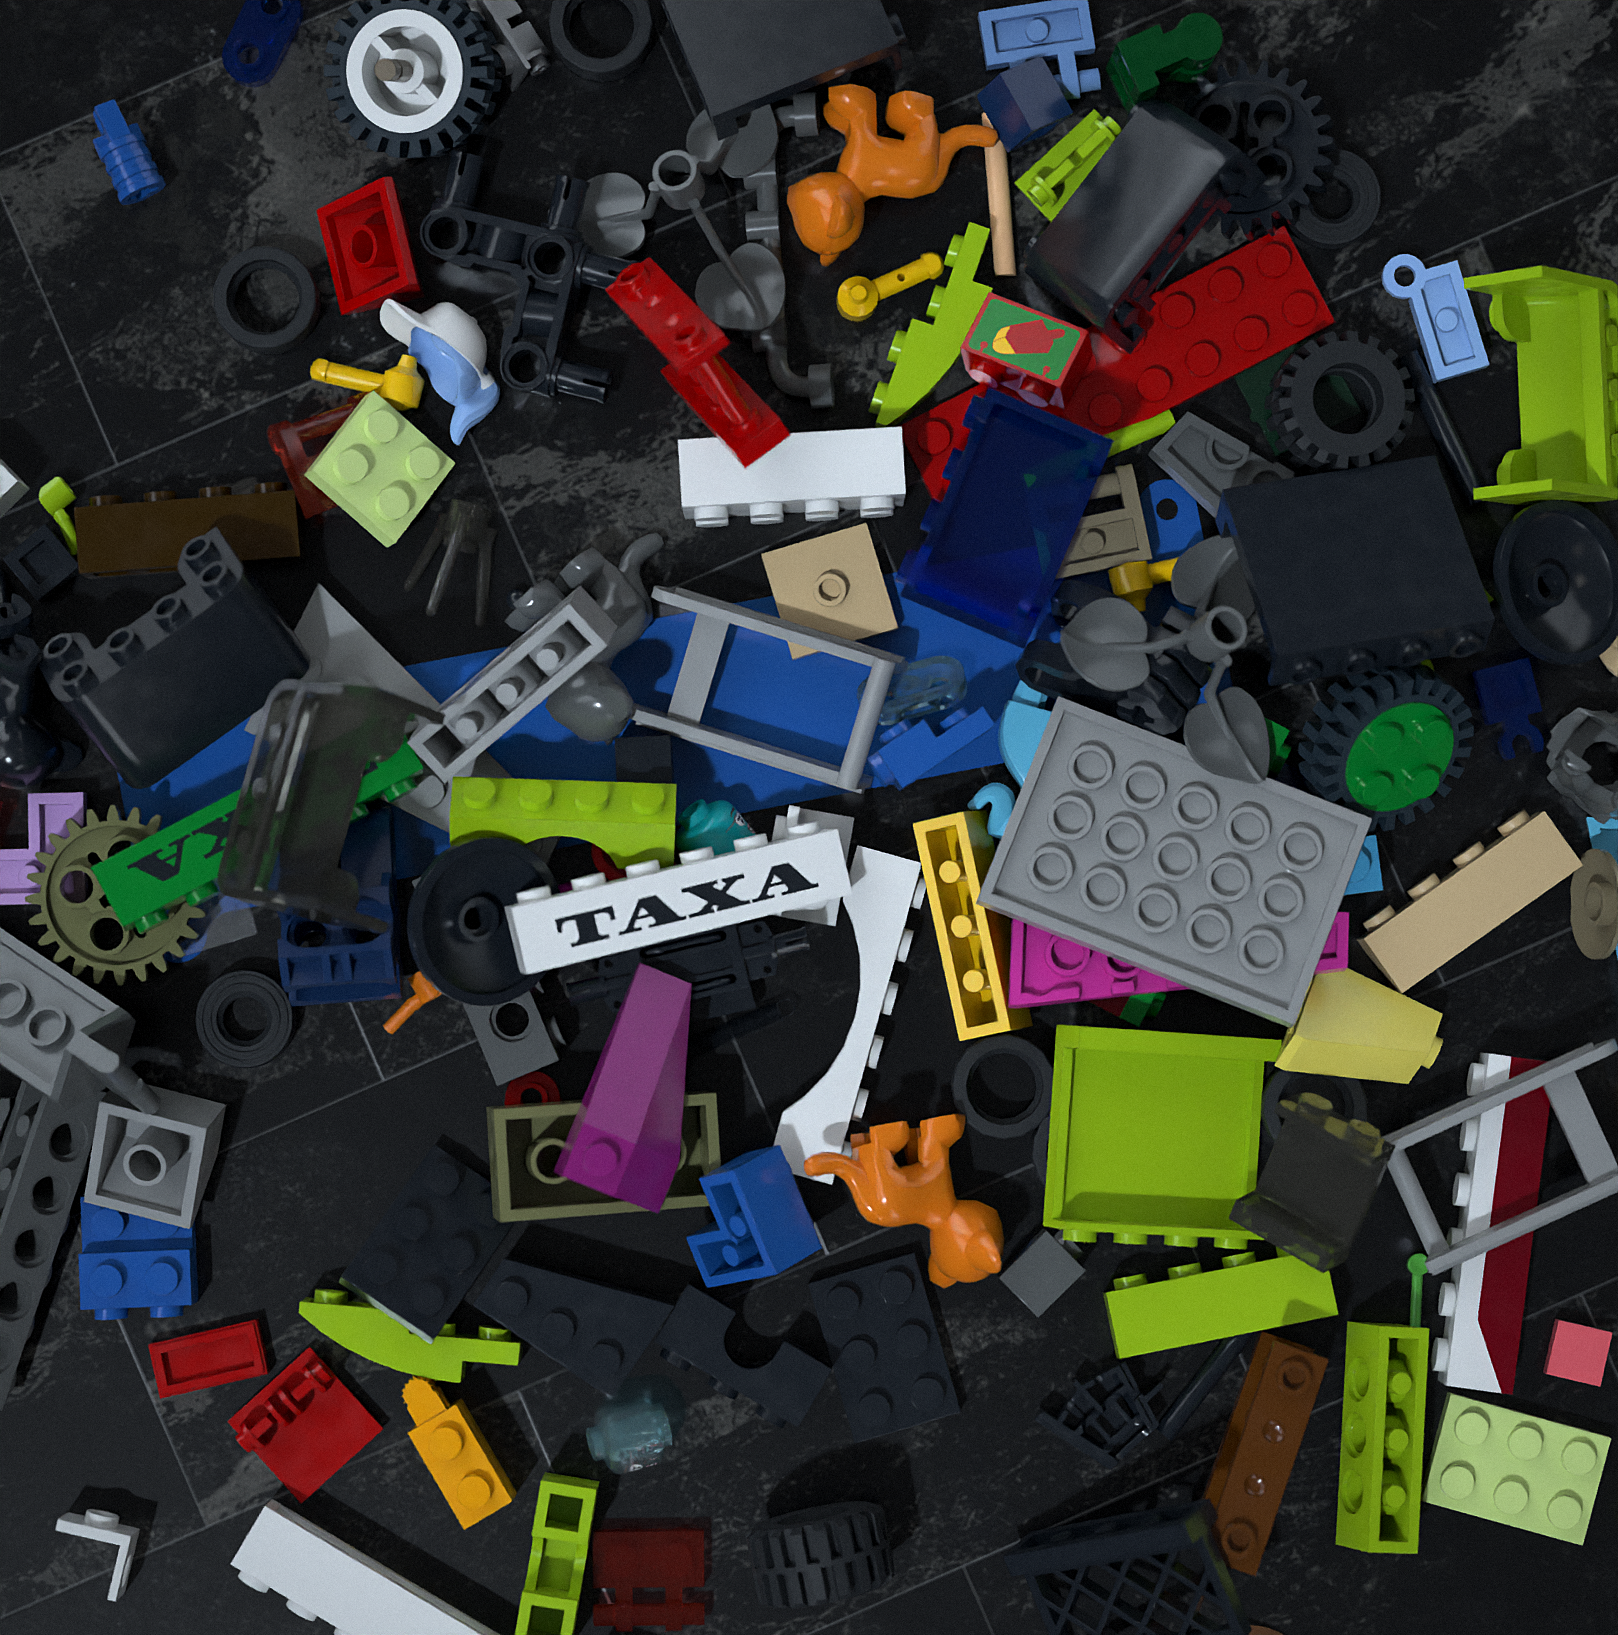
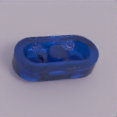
(264, 32)

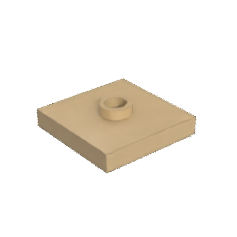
(831, 586)

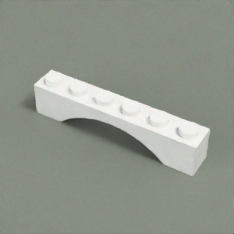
(878, 909)

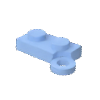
(1440, 315)

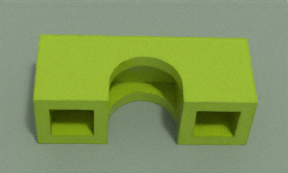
(557, 1555)

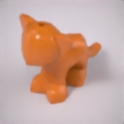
(830, 205)
(963, 1233)

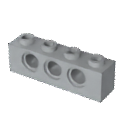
(514, 683)

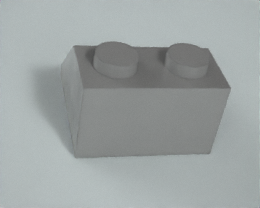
(155, 1160)

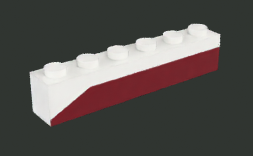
(1499, 1182)

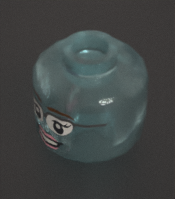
(629, 1434)

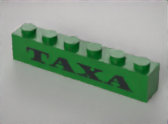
(185, 857)

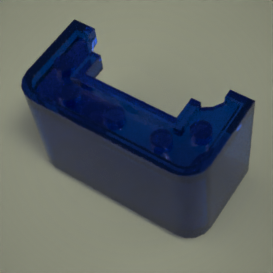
(1004, 517)

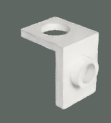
(105, 1527)

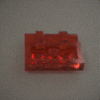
(645, 1560)

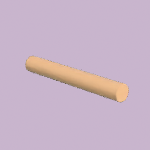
(999, 208)

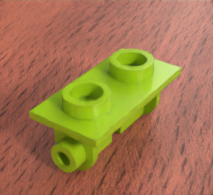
(1067, 164)

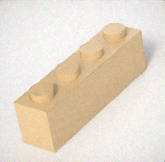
(1469, 900)

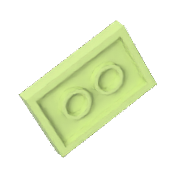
(1515, 1468)

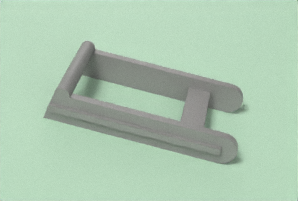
(700, 666)
(1580, 1129)

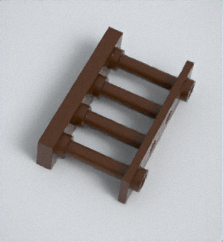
(1261, 1446)

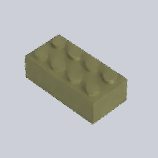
(529, 1141)

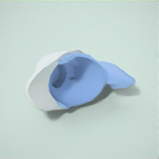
(453, 355)

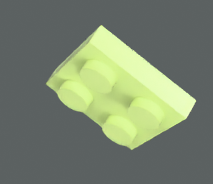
(380, 469)

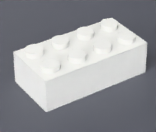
(801, 474)

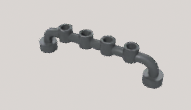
(765, 228)

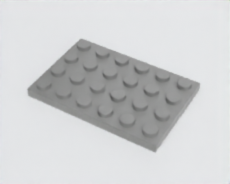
(1172, 864)

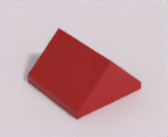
(370, 248)

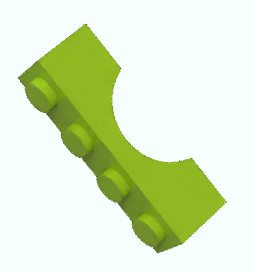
(622, 818)

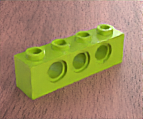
(1382, 1437)

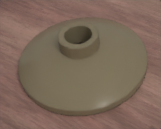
(1595, 904)

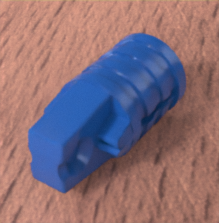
(125, 155)

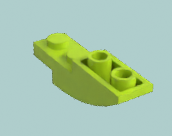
(930, 351)
(387, 1342)

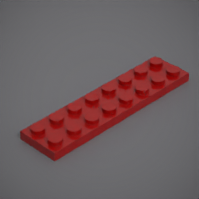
(1194, 340)

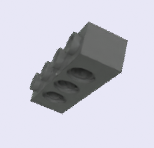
(519, 1054)

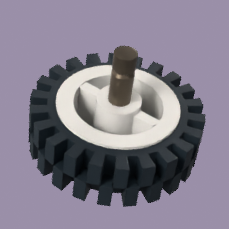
(412, 75)

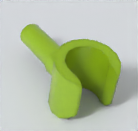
(55, 497)

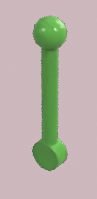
(1417, 1267)

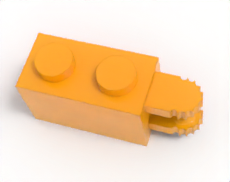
(456, 1453)

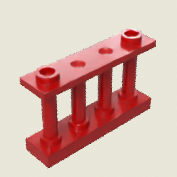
(695, 367)

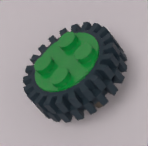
(1387, 743)

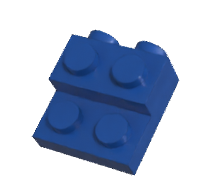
(915, 750)
(135, 1264)

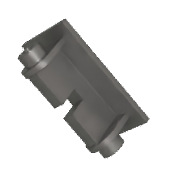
(518, 47)

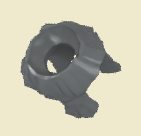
(1569, 770)

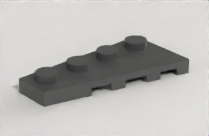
(1210, 460)

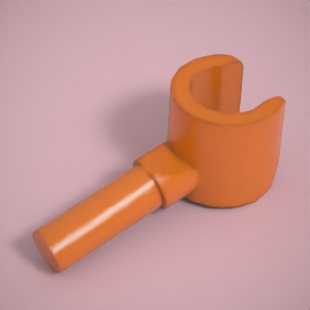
(424, 993)

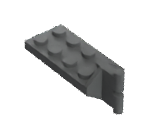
(63, 1032)

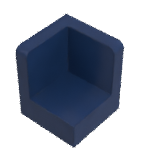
(1024, 104)

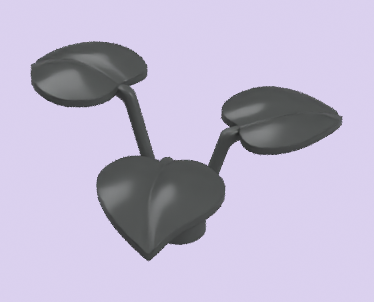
(743, 288)
(1109, 651)

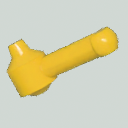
(859, 295)
(398, 386)
(1136, 579)

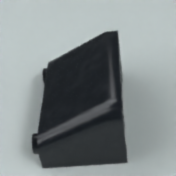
(1137, 216)

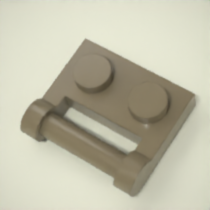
(1110, 536)

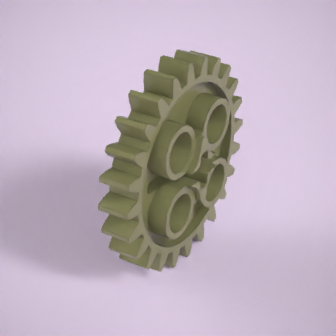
(74, 923)

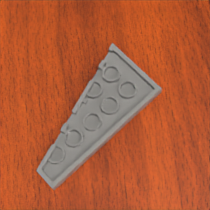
(348, 654)

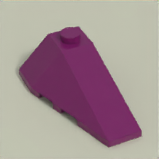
(633, 1108)

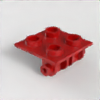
(304, 1425)

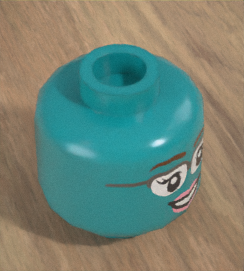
(710, 825)

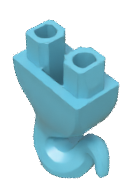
(1018, 740)

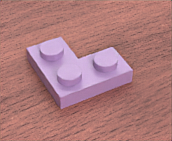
(45, 815)

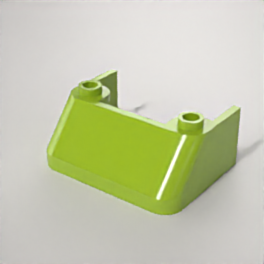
(1565, 381)

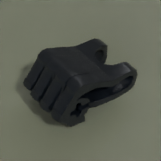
(1154, 705)

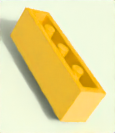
(971, 938)

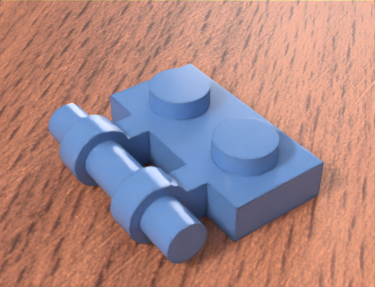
(1042, 30)

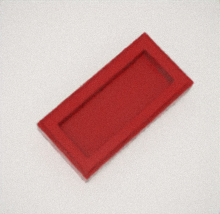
(209, 1358)

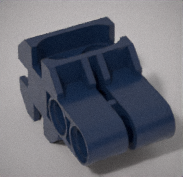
(340, 967)

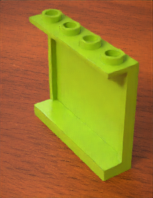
(1153, 1134)

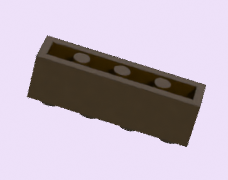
(150, 534)

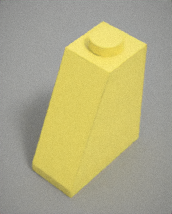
(1360, 1031)

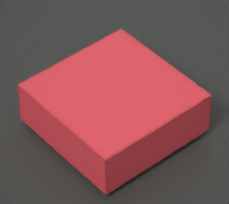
(1577, 1352)

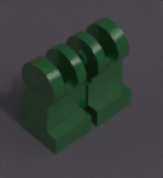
(1157, 59)

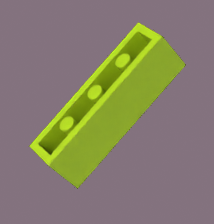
(1215, 1303)

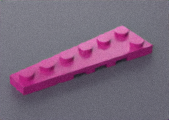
(1060, 971)

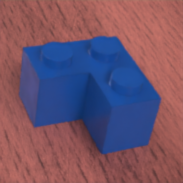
(757, 1223)

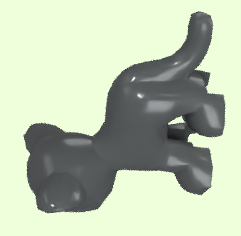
(594, 698)

